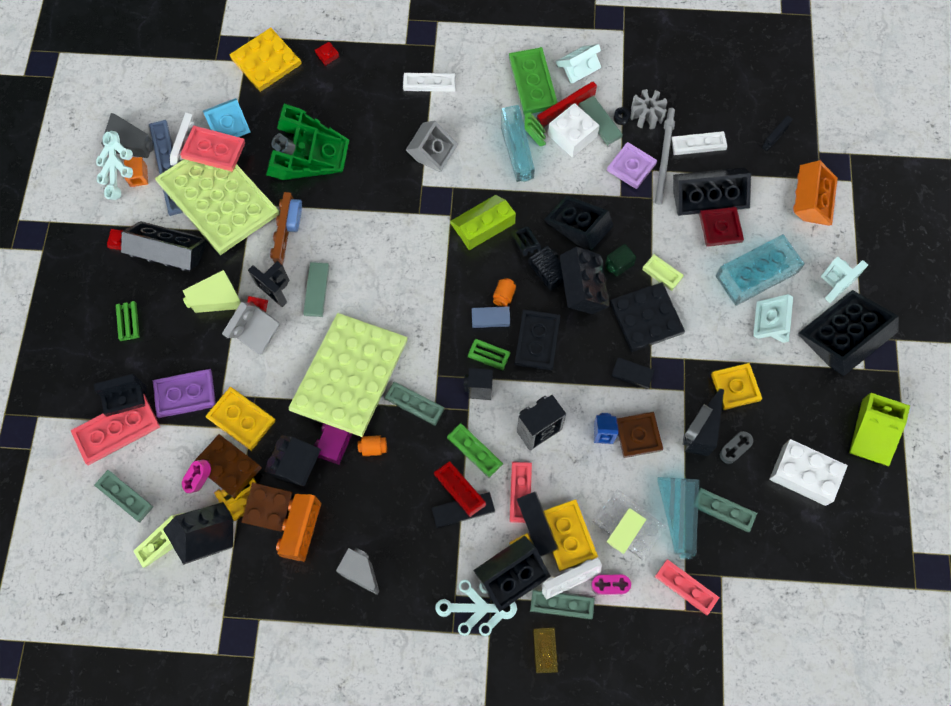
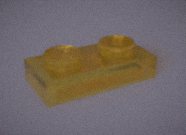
(545, 650)

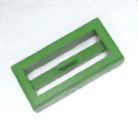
(535, 129)
(133, 305)
(472, 355)

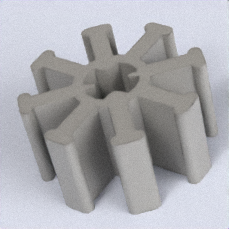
(648, 109)

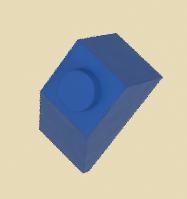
(605, 428)

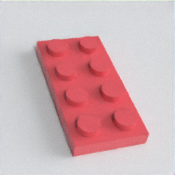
(110, 433)

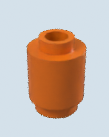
(504, 292)
(372, 445)

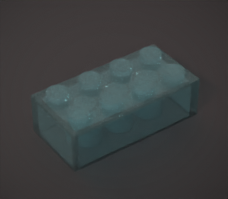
(759, 269)

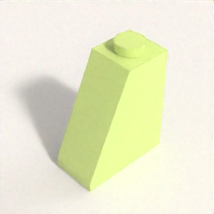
(212, 294)

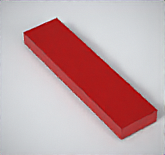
(577, 97)

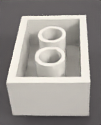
(808, 472)

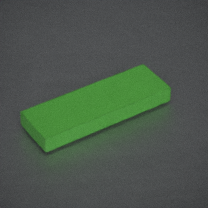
(474, 450)

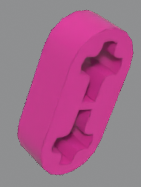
(194, 474)
(611, 590)

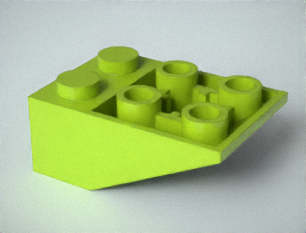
(879, 428)

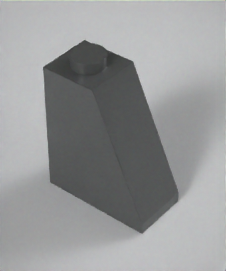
(130, 136)

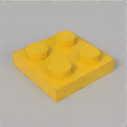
(738, 386)

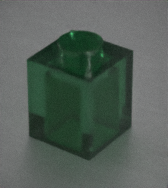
(620, 260)

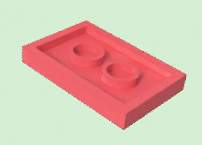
(212, 148)

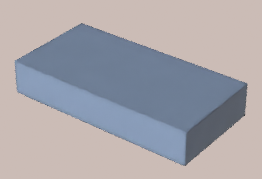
(490, 317)

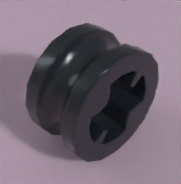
(621, 121)

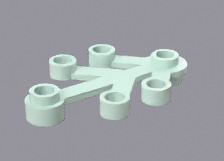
(112, 143)
(480, 608)

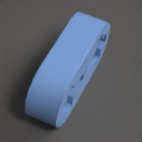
(294, 215)

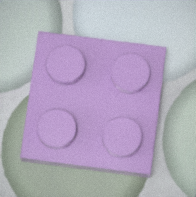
(632, 165)

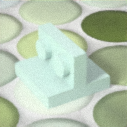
(580, 62)
(841, 276)
(774, 318)

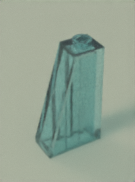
(517, 143)
(681, 513)

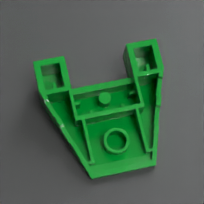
(316, 147)

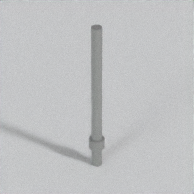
(669, 125)

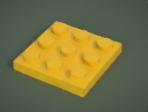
(265, 59)

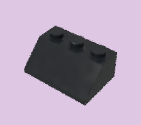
(201, 532)
(512, 573)

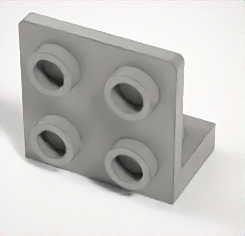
(252, 327)

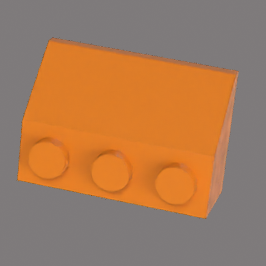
(815, 193)
(299, 527)

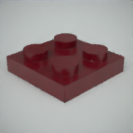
(721, 226)

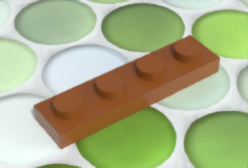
(281, 235)

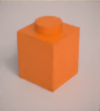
(140, 172)

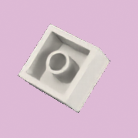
(573, 130)

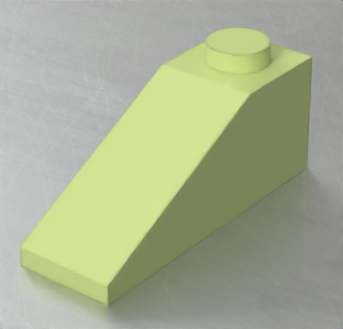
(155, 545)

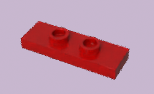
(460, 488)

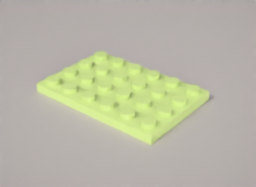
(218, 201)
(348, 374)

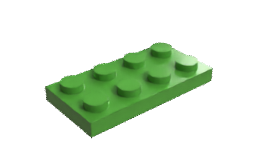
(532, 80)

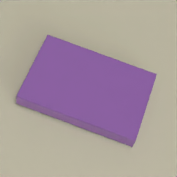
(184, 393)

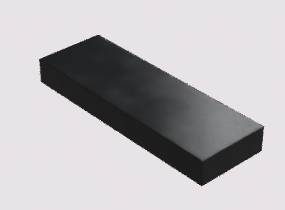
(454, 513)
(537, 524)

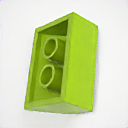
(484, 221)

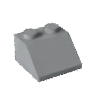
(432, 146)
(358, 569)

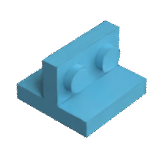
(227, 118)

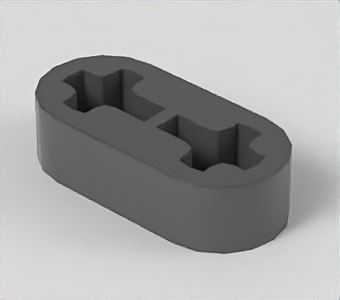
(283, 144)
(698, 422)
(733, 444)

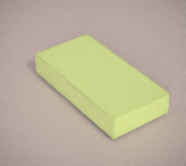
(662, 272)
(626, 531)

